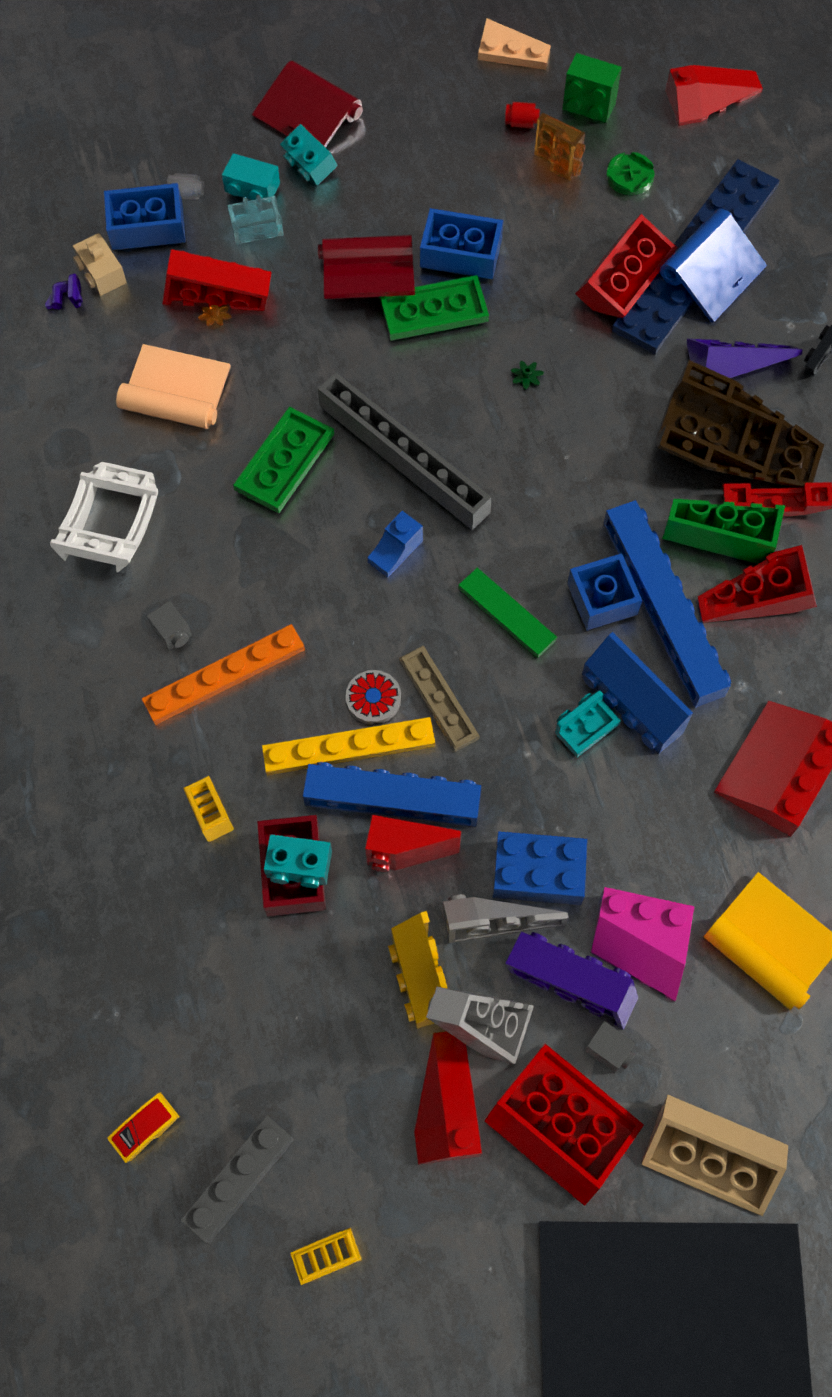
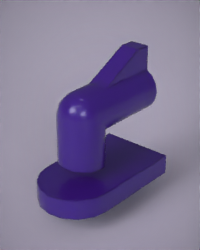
(71, 286)

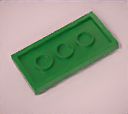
(435, 308)
(284, 459)

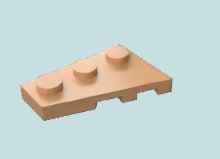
(511, 47)

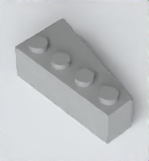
(481, 1021)

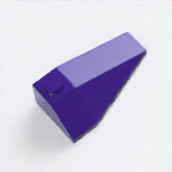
(739, 358)

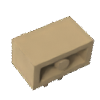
(99, 264)

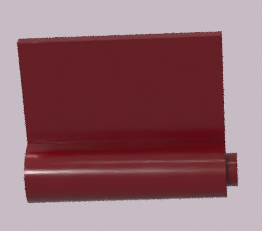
(307, 100)
(367, 266)

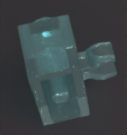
(255, 219)

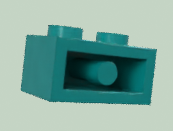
(308, 155)
(250, 178)
(297, 861)

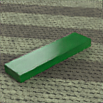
(507, 612)

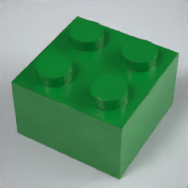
(591, 87)

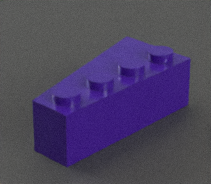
(574, 977)

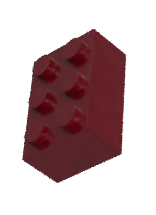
(290, 897)

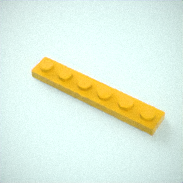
(349, 745)

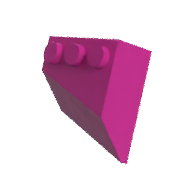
(644, 938)

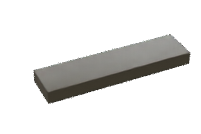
(439, 698)

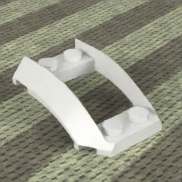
(96, 546)

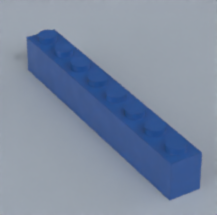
(667, 605)

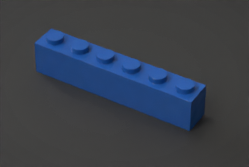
(392, 794)

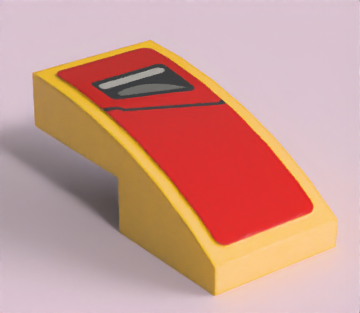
(142, 1127)

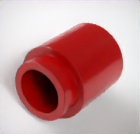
(522, 115)

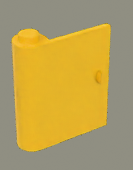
(773, 941)

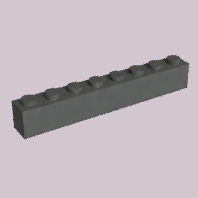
(404, 451)

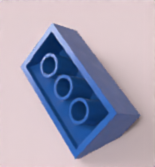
(636, 694)

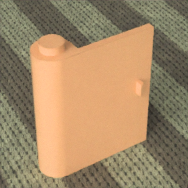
(174, 387)

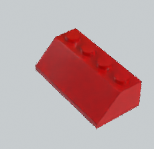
(626, 269)

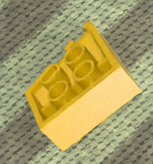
(418, 966)

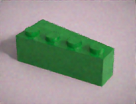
(725, 529)

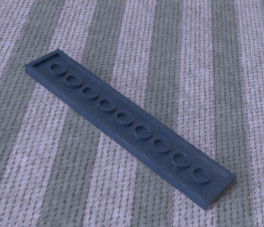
(663, 305)

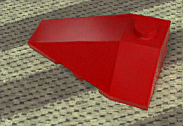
(767, 589)
(447, 1110)

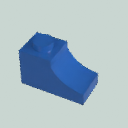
(397, 543)

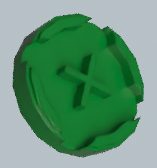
(630, 173)

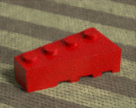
(215, 282)

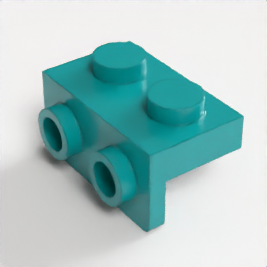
(586, 723)

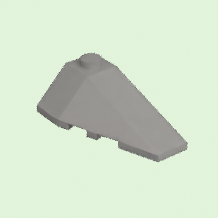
(485, 918)

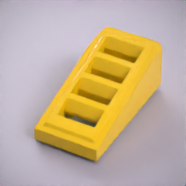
(215, 824)
(352, 1248)

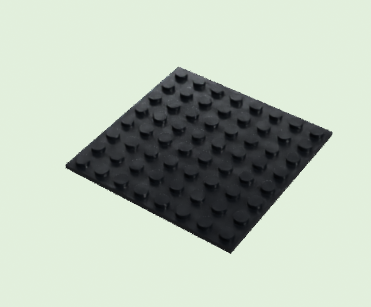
(672, 1310)

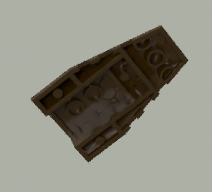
(734, 433)

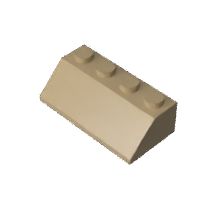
(716, 1155)

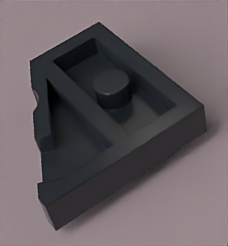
(816, 357)

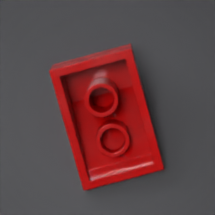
(403, 843)

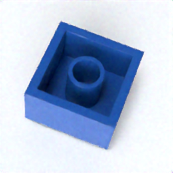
(604, 591)

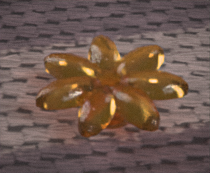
(215, 314)

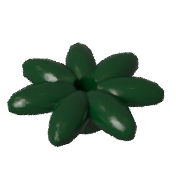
(527, 374)

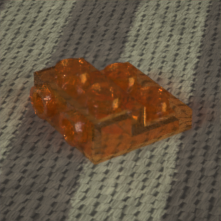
(560, 146)

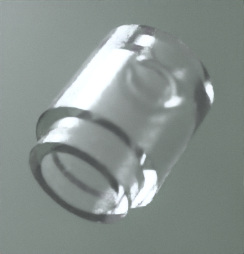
(190, 185)

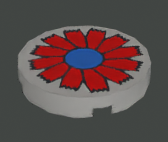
(373, 697)

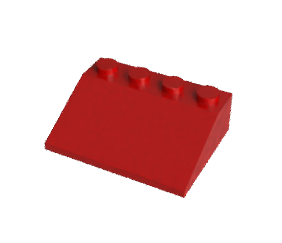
(780, 766)
(564, 1124)

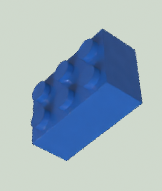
(144, 216)
(461, 243)
(540, 868)

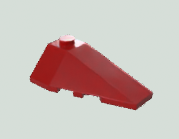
(702, 90)

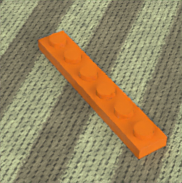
(223, 674)

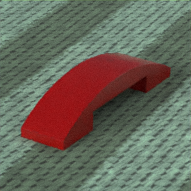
(798, 501)

